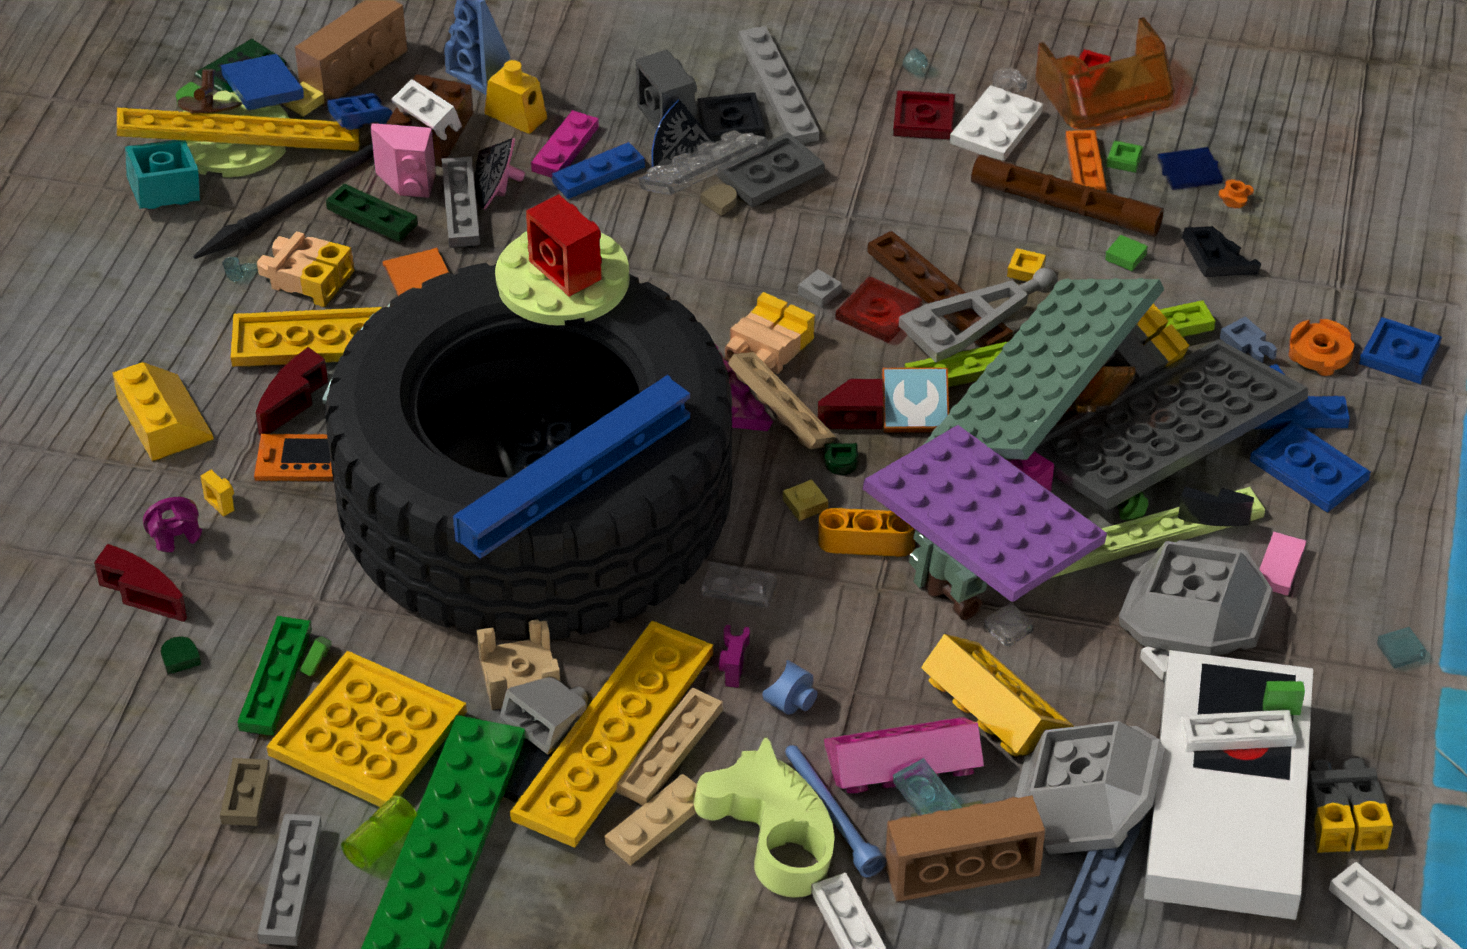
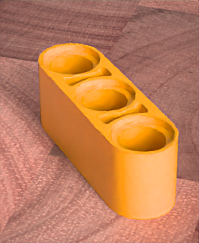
(864, 532)

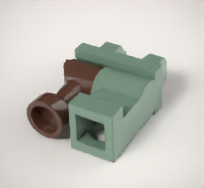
(946, 576)

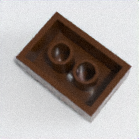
(454, 93)

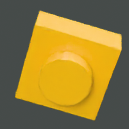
(1025, 264)
(218, 492)

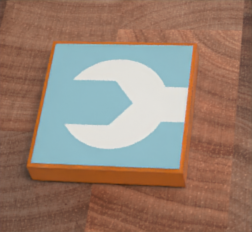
(914, 399)

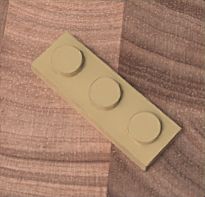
(653, 820)

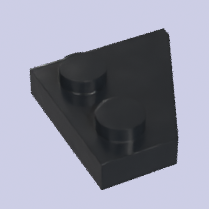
(1217, 254)

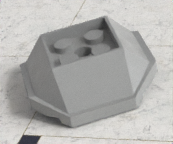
(1197, 600)
(1091, 784)

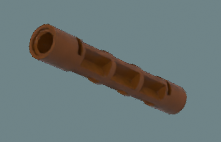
(1067, 195)

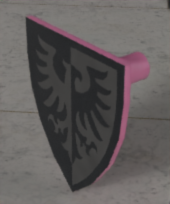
(494, 170)

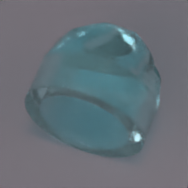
(914, 61)

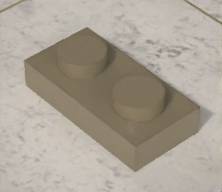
(245, 791)

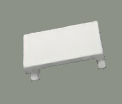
(427, 108)

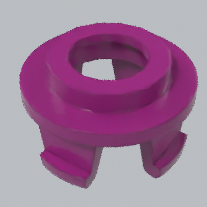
(164, 530)

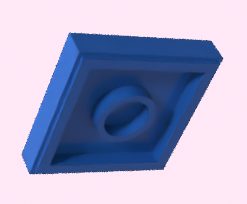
(1400, 350)

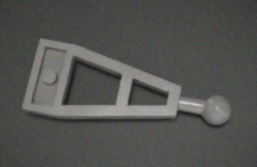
(940, 342)

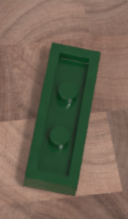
(371, 212)

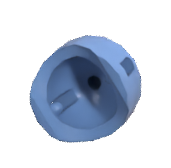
(792, 690)

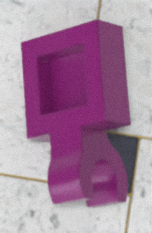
(733, 659)

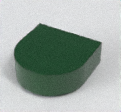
(841, 458)
(179, 654)

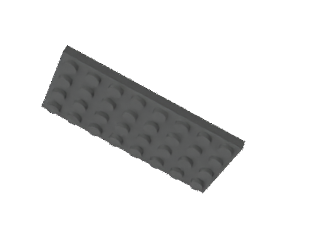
(1167, 422)

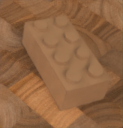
(352, 47)
(964, 848)

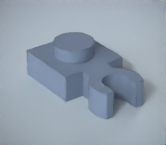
(1248, 339)

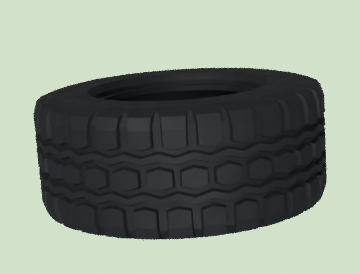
(599, 557)

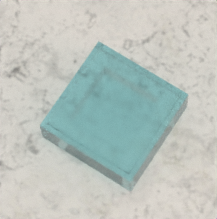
(1401, 647)

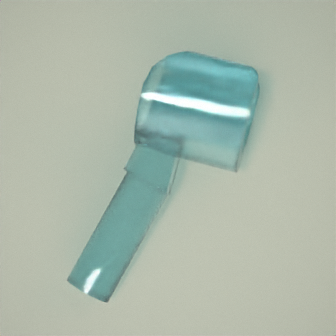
(235, 270)

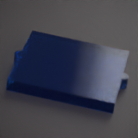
(1190, 168)

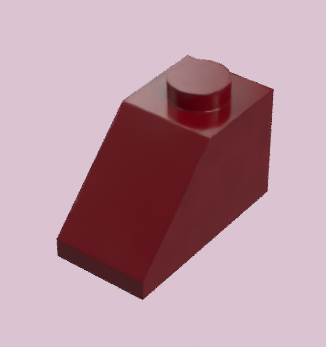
(853, 405)

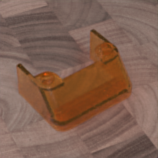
(1111, 89)

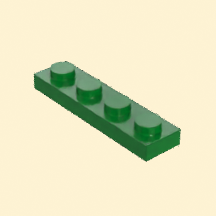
(274, 676)

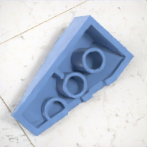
(475, 45)

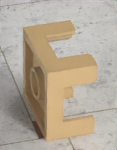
(516, 661)

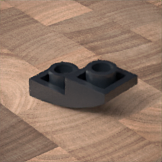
(1226, 509)

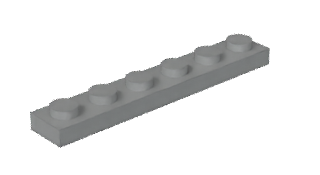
(778, 84)

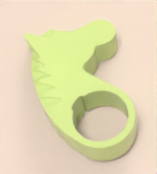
(784, 808)

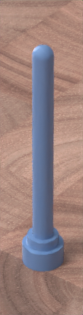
(867, 857)

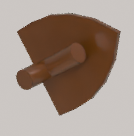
(203, 98)

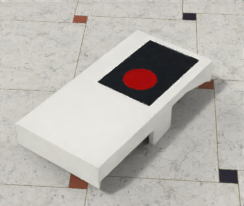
(1232, 818)

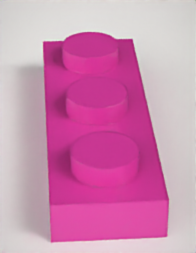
(565, 143)

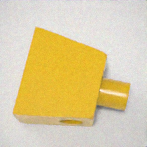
(515, 98)

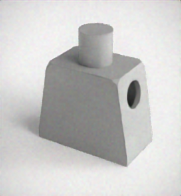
(544, 710)

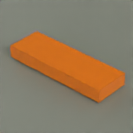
(1085, 159)

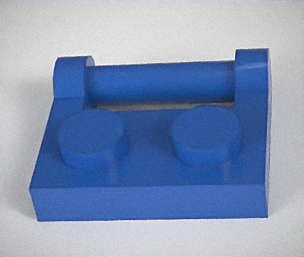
(358, 110)

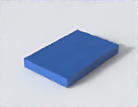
(262, 82)
(1310, 466)

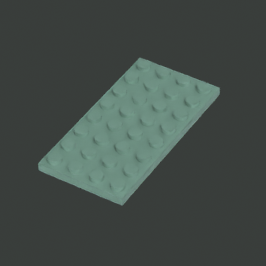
(1050, 362)

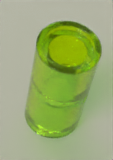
(379, 832)

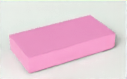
(1282, 561)

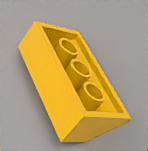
(991, 694)

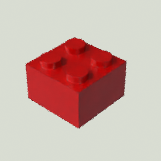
(564, 245)

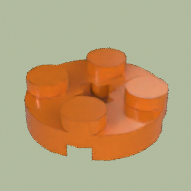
(1323, 360)

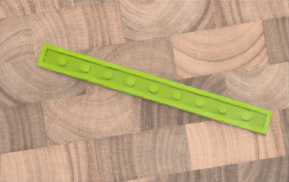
(971, 364)

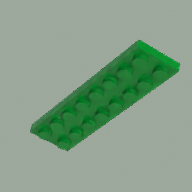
(446, 836)

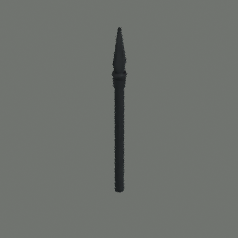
(232, 234)

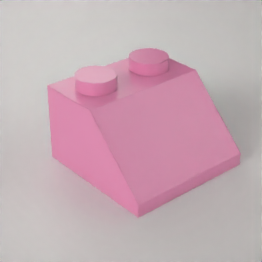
(404, 158)

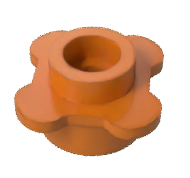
(1235, 193)

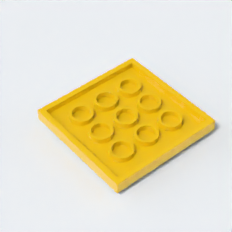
(366, 729)

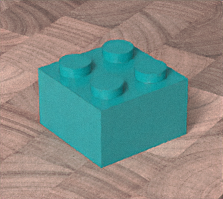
(162, 173)

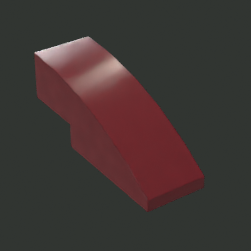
(291, 390)
(139, 583)

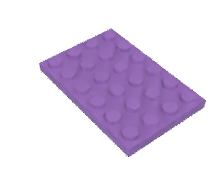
(985, 512)

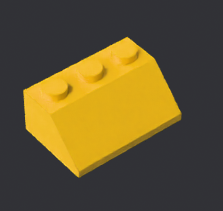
(160, 410)

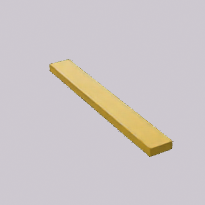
(235, 129)

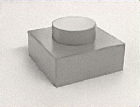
(819, 288)

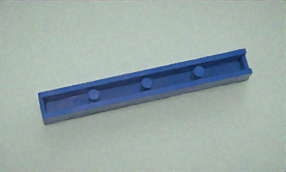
(571, 467)

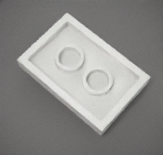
(996, 123)

